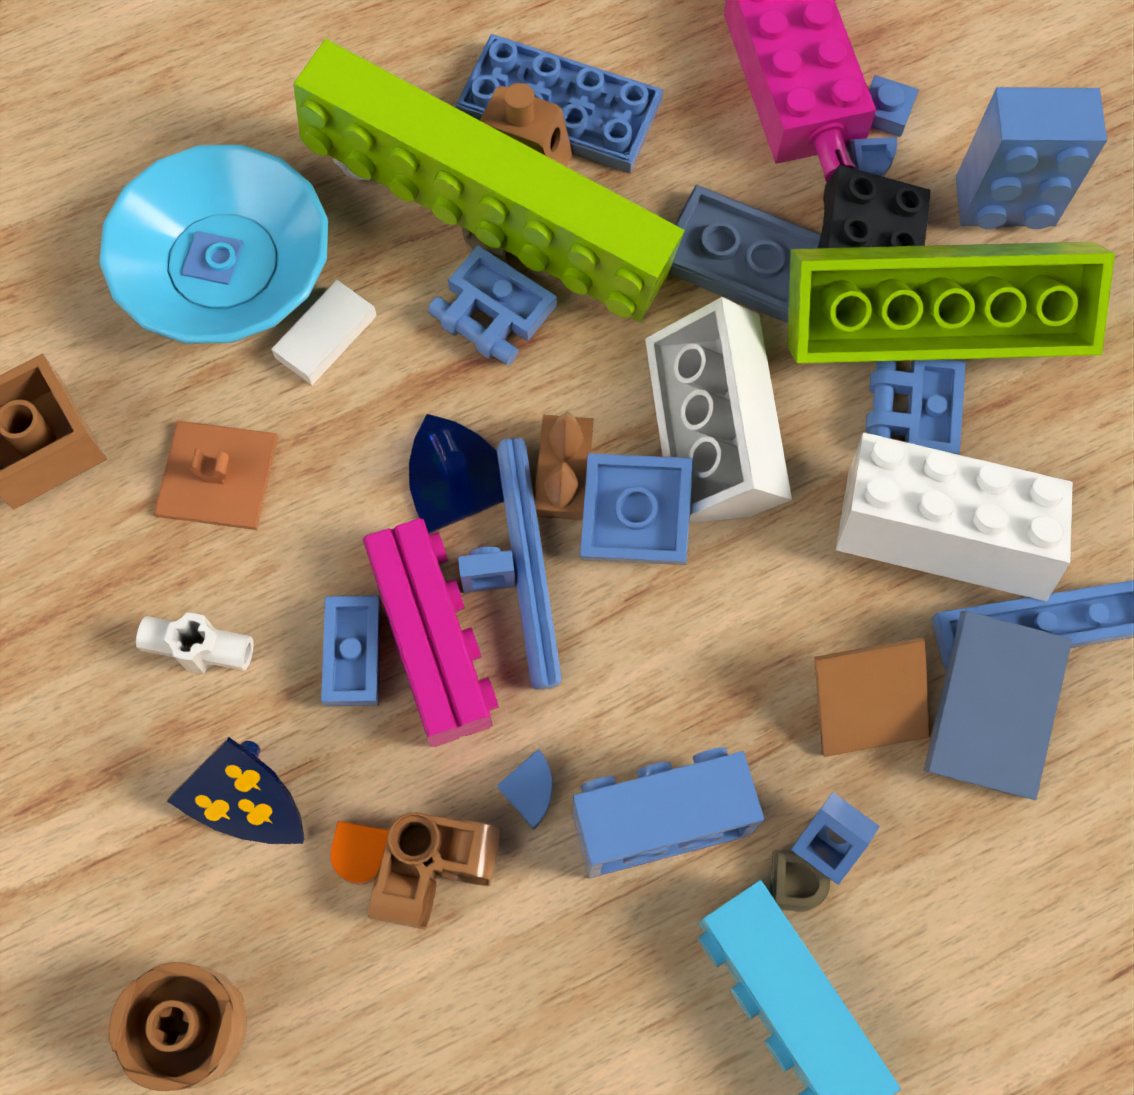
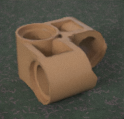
(407, 884)

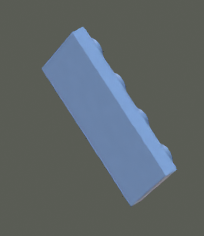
(601, 110)

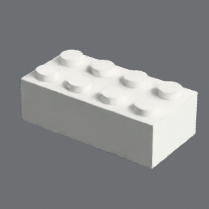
(957, 517)

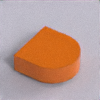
(357, 852)

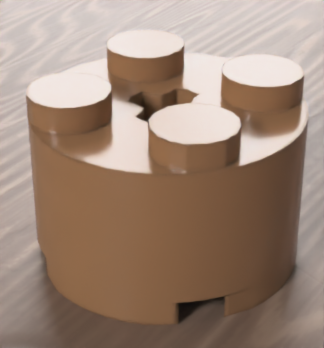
(158, 1055)

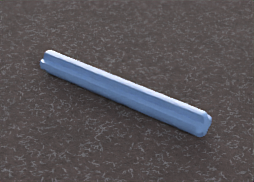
(528, 564)

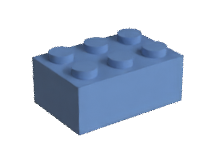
(1029, 156)
(665, 811)

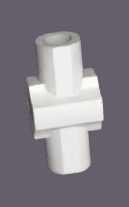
(172, 638)

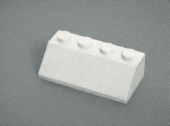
(719, 410)

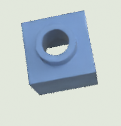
(835, 838)

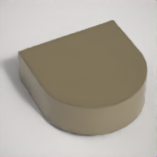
(796, 883)

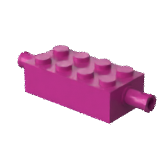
(802, 78)

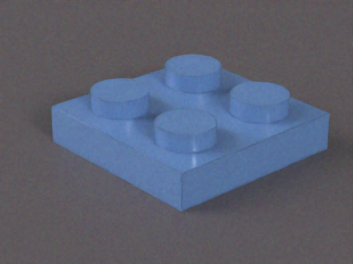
(637, 509)

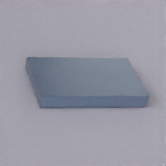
(738, 251)
(998, 705)

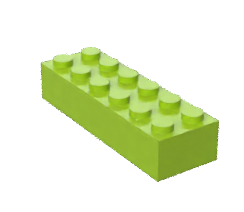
(948, 302)

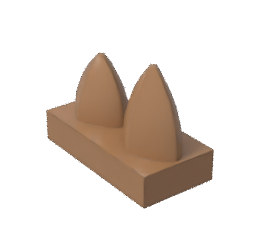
(563, 466)

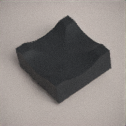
(872, 211)

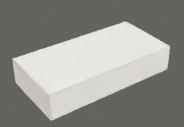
(324, 332)

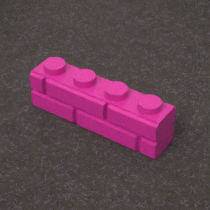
(428, 632)

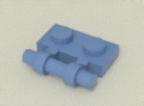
(502, 294)
(933, 404)

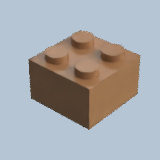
(40, 433)

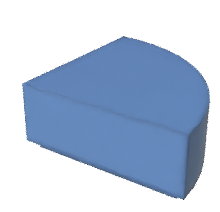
(873, 154)
(529, 789)

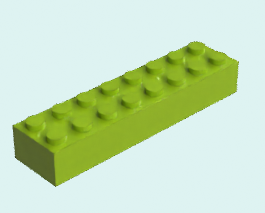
(484, 181)

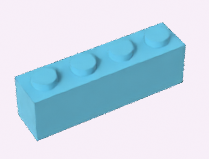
(792, 998)

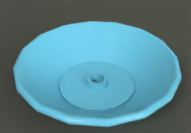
(224, 194)

